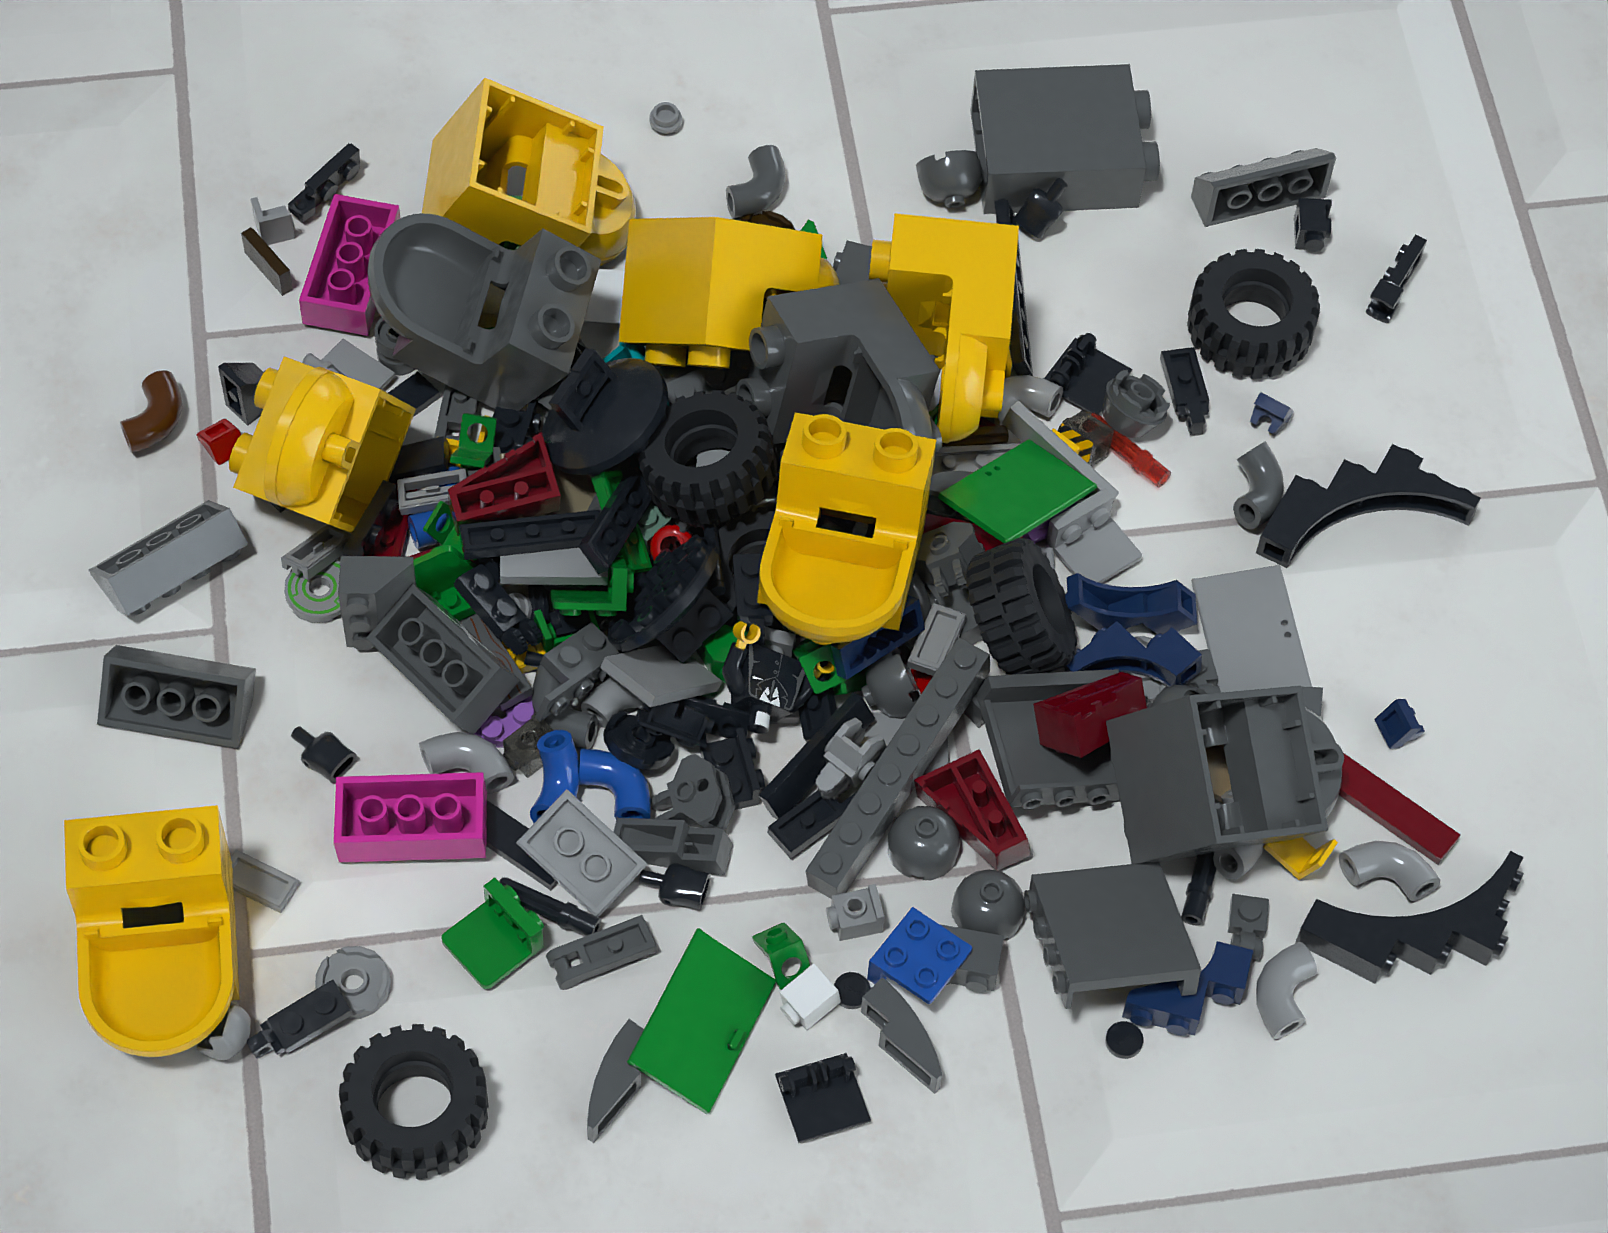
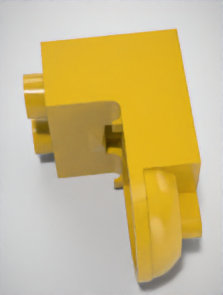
(566, 181)
(705, 284)
(958, 298)
(320, 443)
(833, 581)
(154, 984)

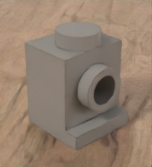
(856, 924)

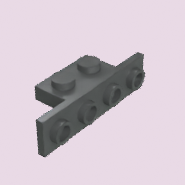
(576, 667)

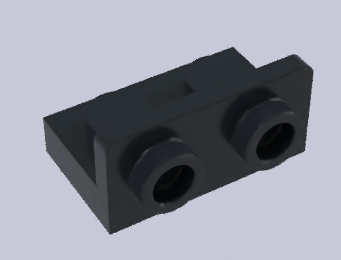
(515, 427)
(734, 759)

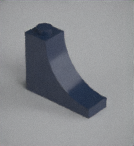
(858, 654)

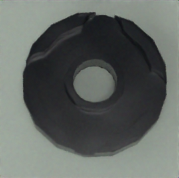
(621, 742)

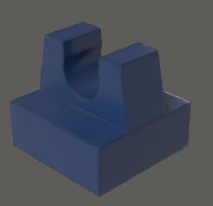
(1268, 407)
(1398, 724)

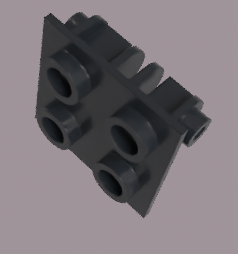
(1085, 373)
(822, 1097)

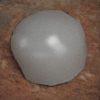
(228, 1036)

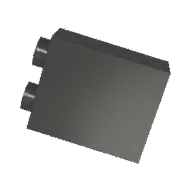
(1063, 126)

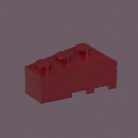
(509, 489)
(1078, 718)
(977, 807)

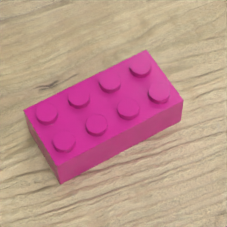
(337, 280)
(410, 817)

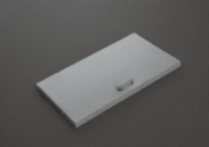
(1245, 630)

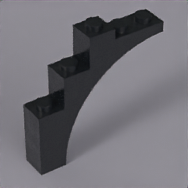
(1357, 491)
(1373, 943)

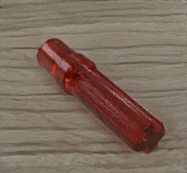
(1140, 460)

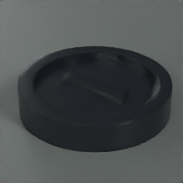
(851, 989)
(1124, 1039)

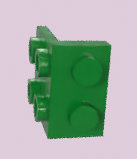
(438, 572)
(605, 602)
(495, 936)

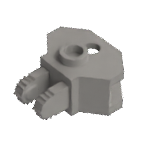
(846, 760)

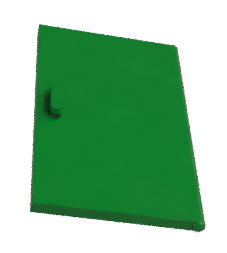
(1017, 491)
(697, 1018)

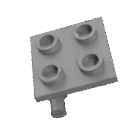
(353, 363)

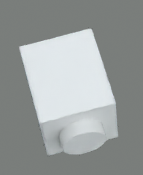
(809, 997)

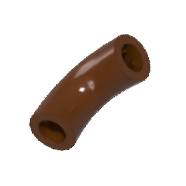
(160, 415)

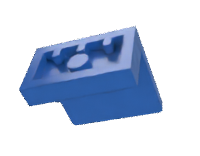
(919, 956)

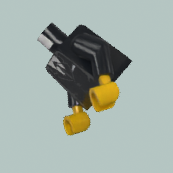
(765, 680)

